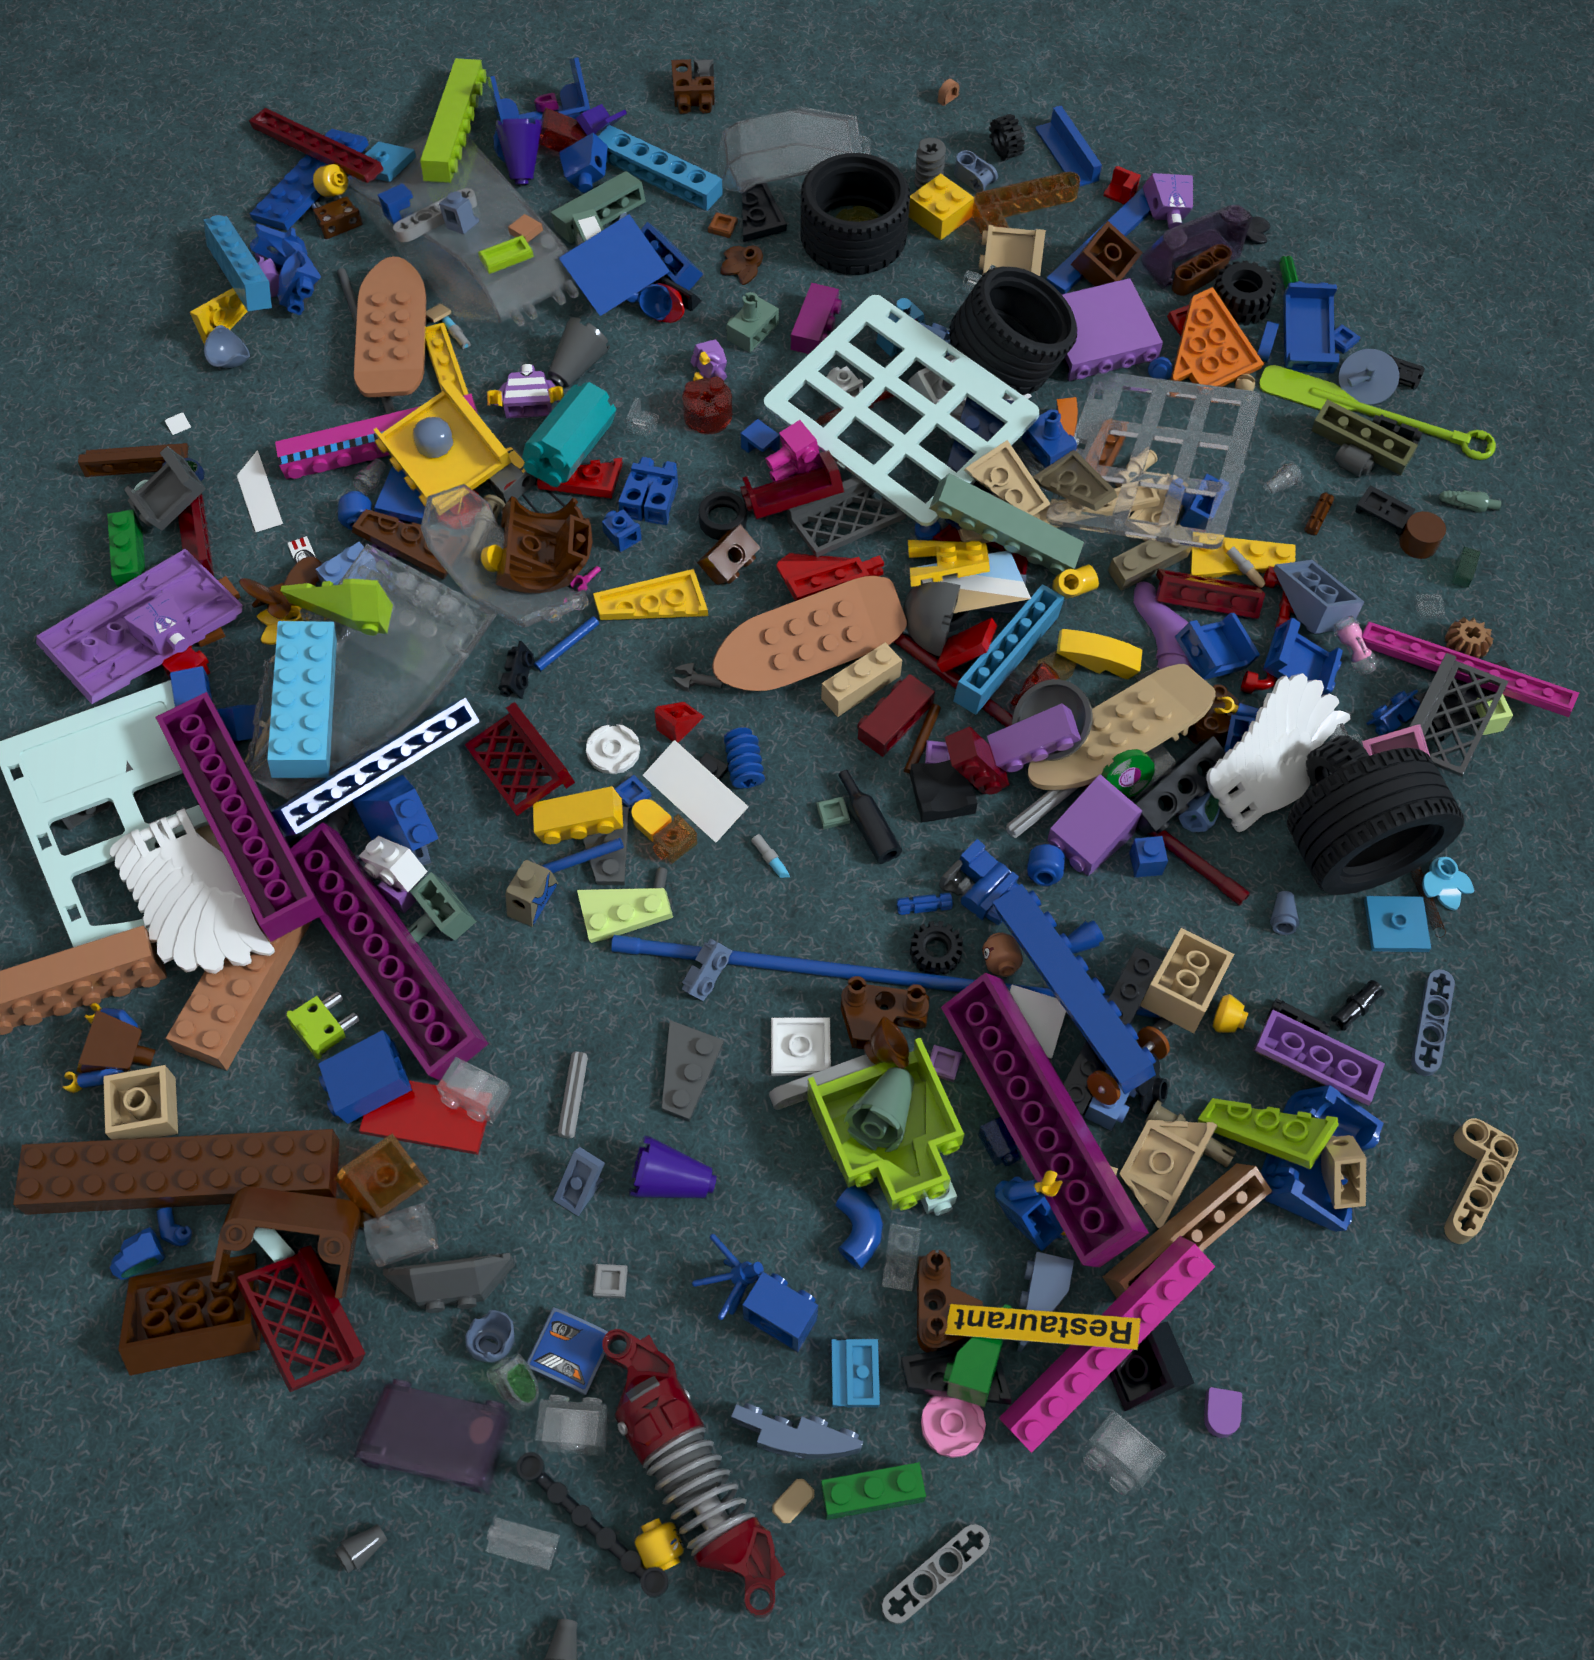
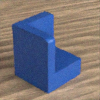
(394, 201)
(759, 436)
(239, 721)

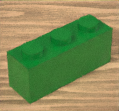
(125, 546)
(873, 1491)

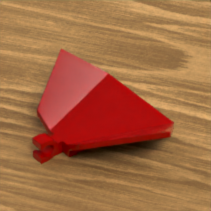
(811, 574)

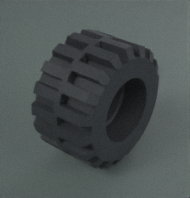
(1246, 291)
(1332, 757)

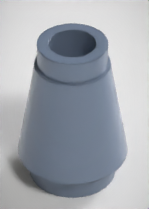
(1284, 915)

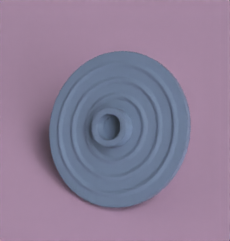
(1369, 376)

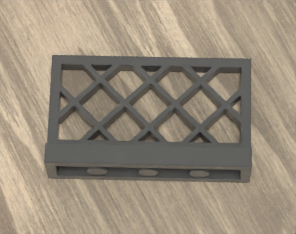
(854, 492)
(1434, 699)

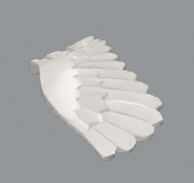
(1274, 751)
(188, 897)

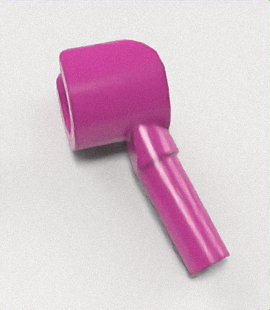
(586, 579)

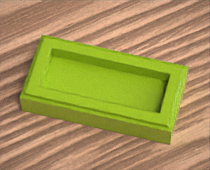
(505, 254)

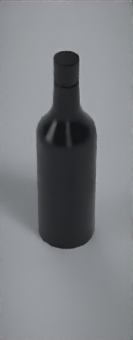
(870, 822)

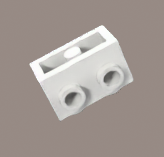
(392, 863)

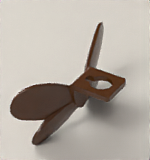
(279, 606)

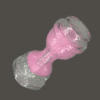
(1351, 635)

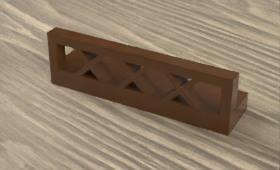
(126, 460)

